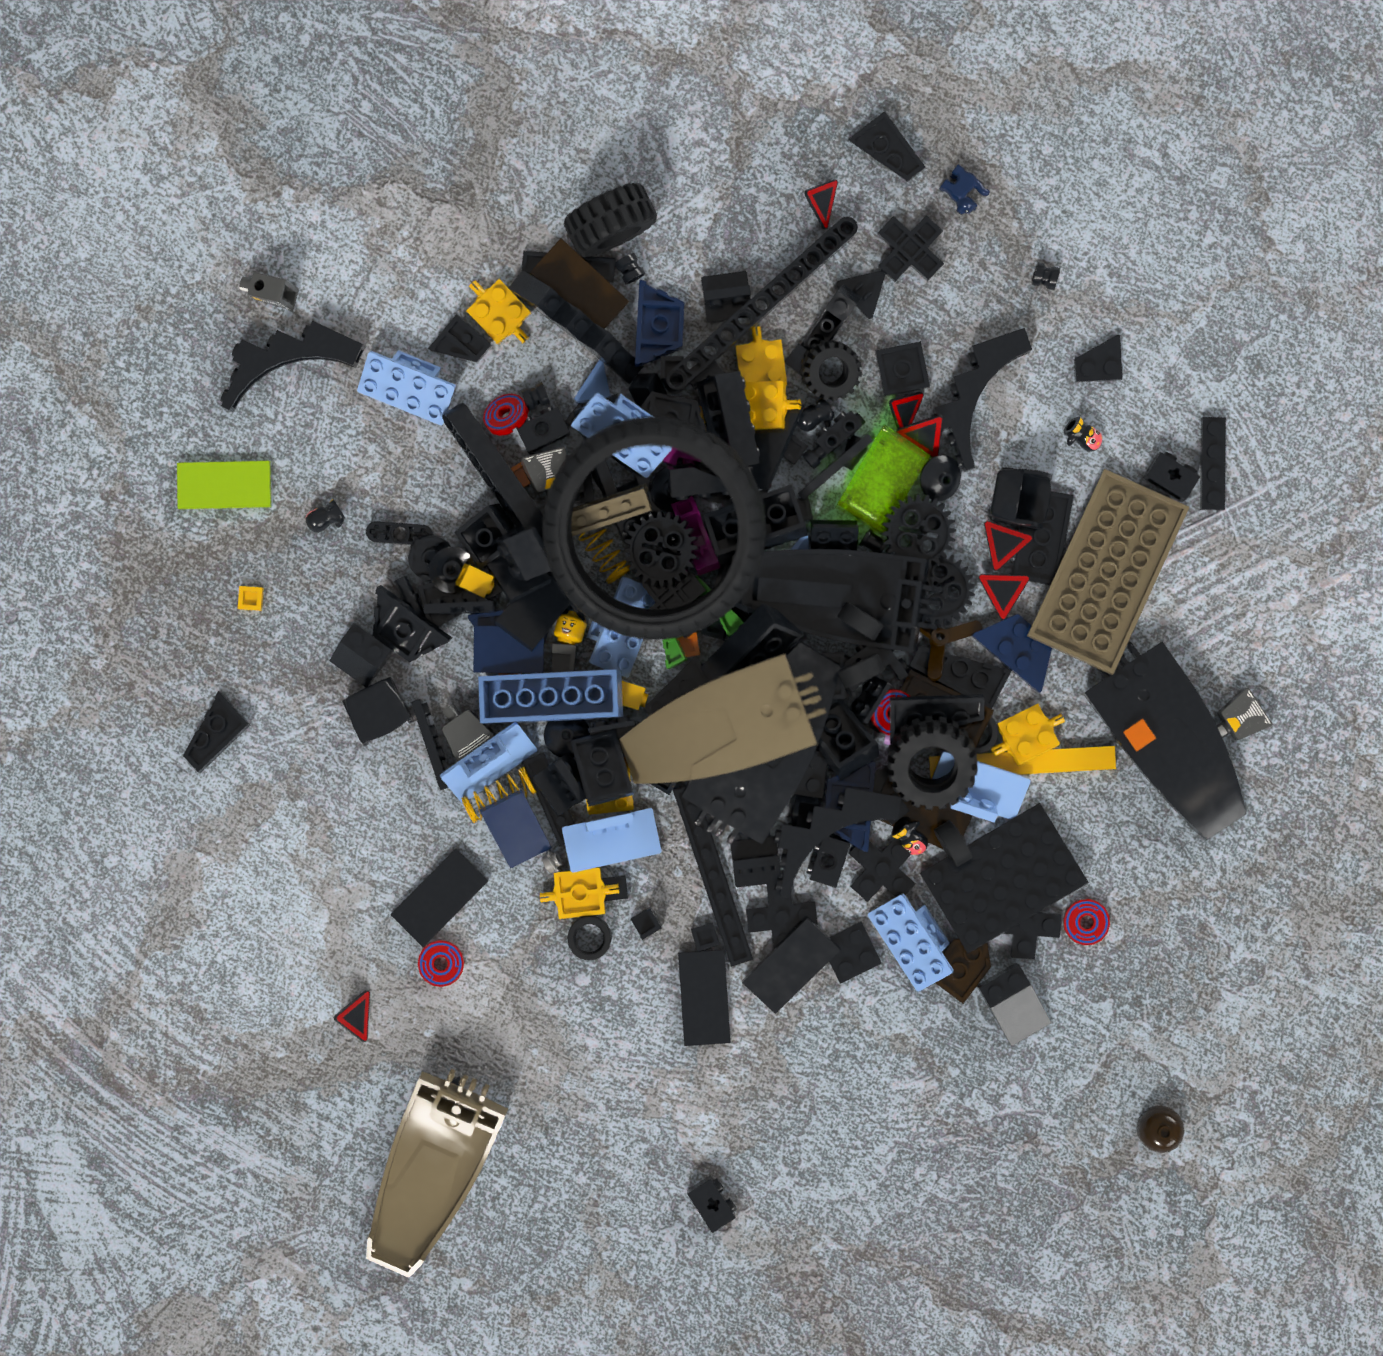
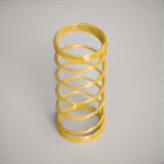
(615, 574)
(522, 772)

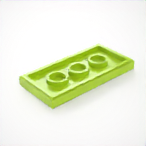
(224, 485)

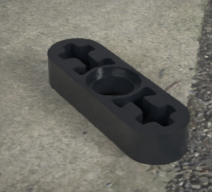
(383, 526)

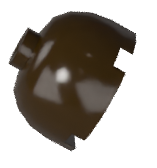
(1160, 1129)

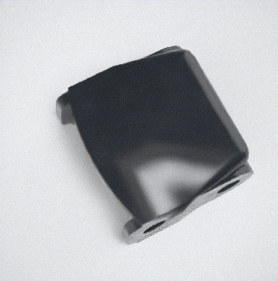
(1021, 497)
(377, 710)

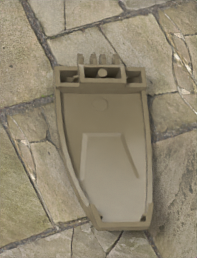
(724, 726)
(431, 1169)

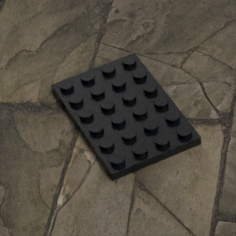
(1007, 880)

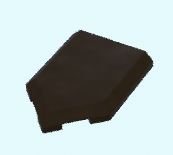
(967, 968)

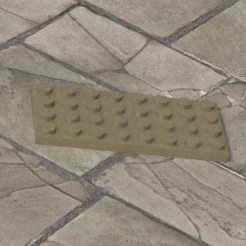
(1108, 571)

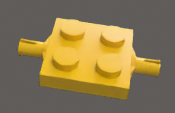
(499, 311)
(761, 359)
(769, 404)
(1027, 734)
(579, 893)

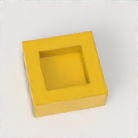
(250, 598)

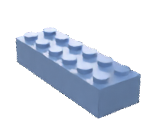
(550, 696)

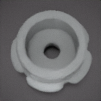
(552, 862)

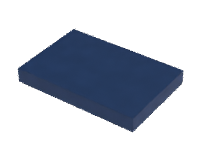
(501, 653)
(515, 828)

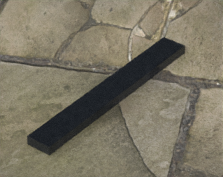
(714, 882)

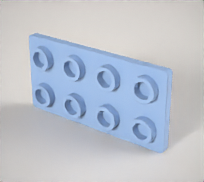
(407, 385)
(602, 413)
(614, 649)
(489, 762)
(993, 792)
(611, 840)
(913, 940)

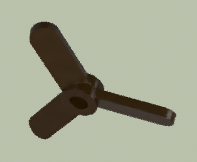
(938, 647)

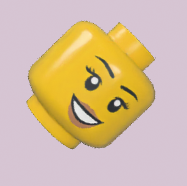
(570, 629)

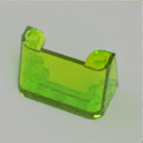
(882, 479)

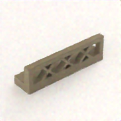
(610, 509)

